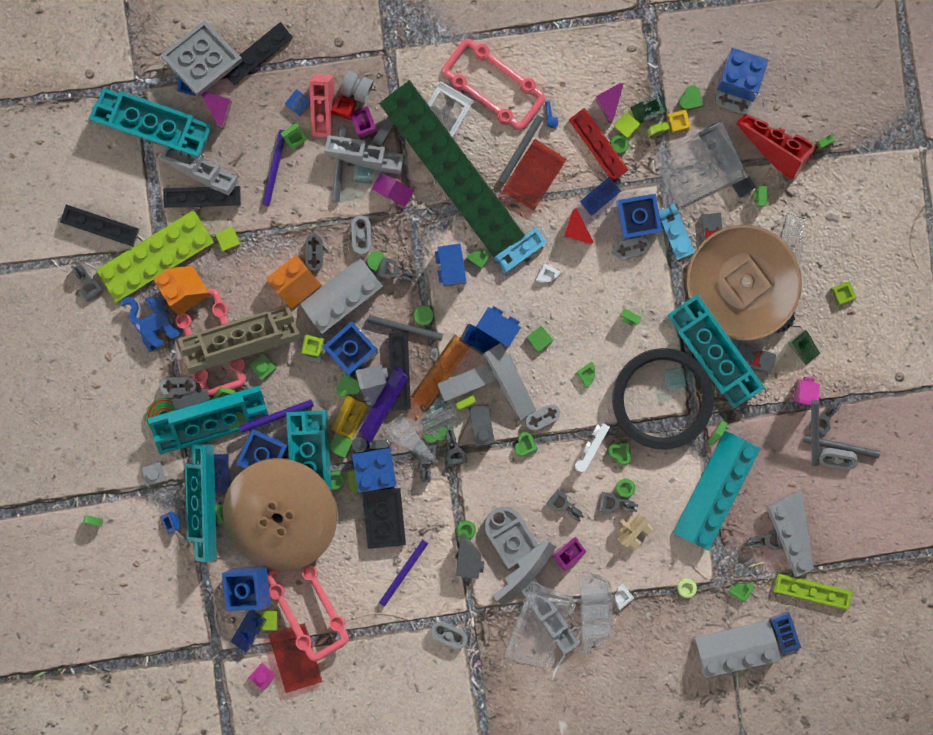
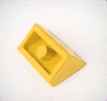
(349, 417)

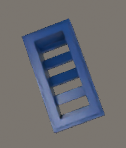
(780, 618)

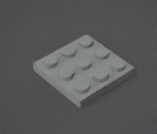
(201, 58)

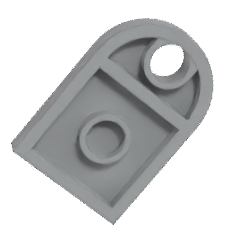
(511, 537)

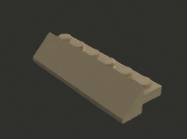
(238, 339)

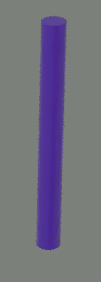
(274, 169)
(275, 416)
(403, 573)

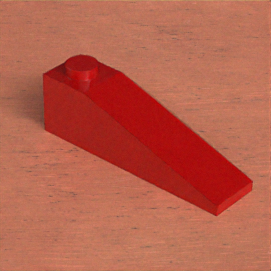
(784, 151)

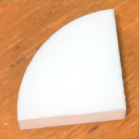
(547, 274)
(622, 596)

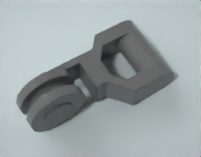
(408, 277)
(94, 292)
(833, 407)
(360, 444)
(454, 449)
(423, 473)
(555, 497)
(630, 505)
(766, 541)

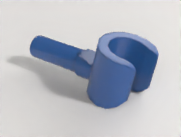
(552, 122)

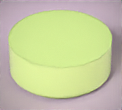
(686, 588)

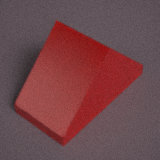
(577, 230)

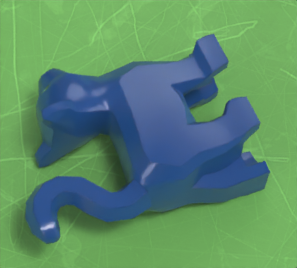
(151, 325)

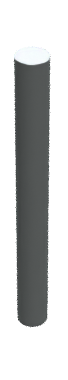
(521, 148)
(338, 169)
(405, 328)
(815, 432)
(842, 446)

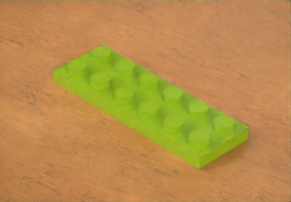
(155, 255)

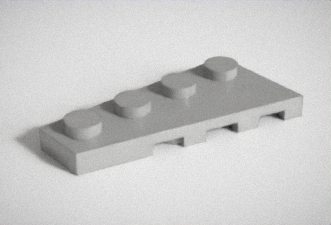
(791, 527)

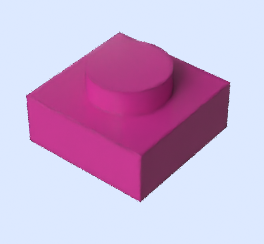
(262, 676)

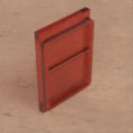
(534, 174)
(293, 664)

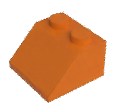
(293, 281)
(181, 288)

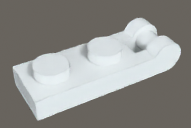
(591, 447)

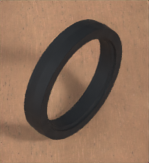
(659, 442)

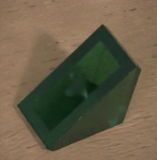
(649, 109)
(804, 346)

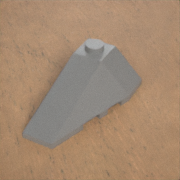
(372, 382)

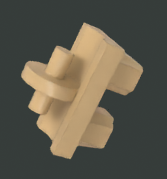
(632, 529)

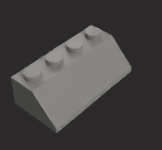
(341, 295)
(737, 649)

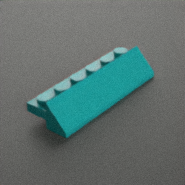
(151, 122)
(715, 351)
(206, 420)
(310, 441)
(716, 490)
(201, 502)

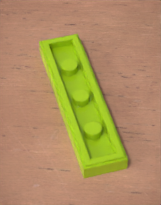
(812, 591)

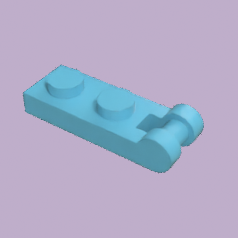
(676, 232)
(520, 250)

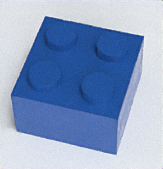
(742, 74)
(639, 216)
(451, 264)
(498, 326)
(350, 349)
(261, 447)
(374, 470)
(246, 588)

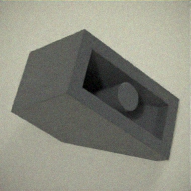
(482, 425)
(469, 559)

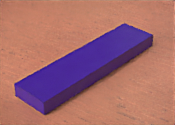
(383, 404)

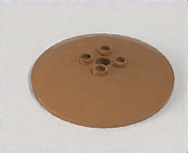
(774, 277)
(285, 489)

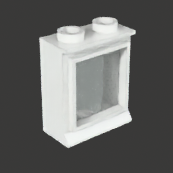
(450, 107)

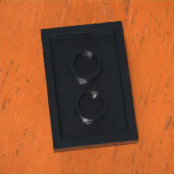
(384, 518)

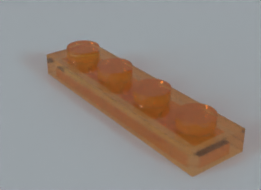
(440, 371)

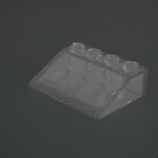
(699, 166)

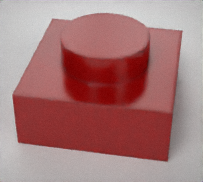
(343, 107)

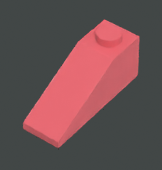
(321, 103)

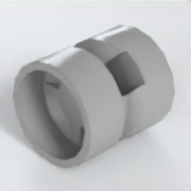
(355, 86)

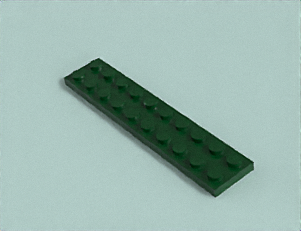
(451, 168)

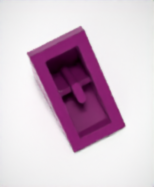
(609, 101)
(218, 107)
(364, 123)
(392, 189)
(568, 553)

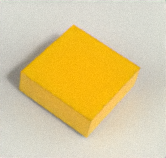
(678, 121)

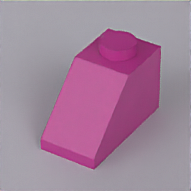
(806, 391)

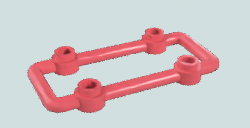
(460, 83)
(220, 310)
(303, 641)

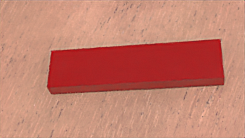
(598, 144)

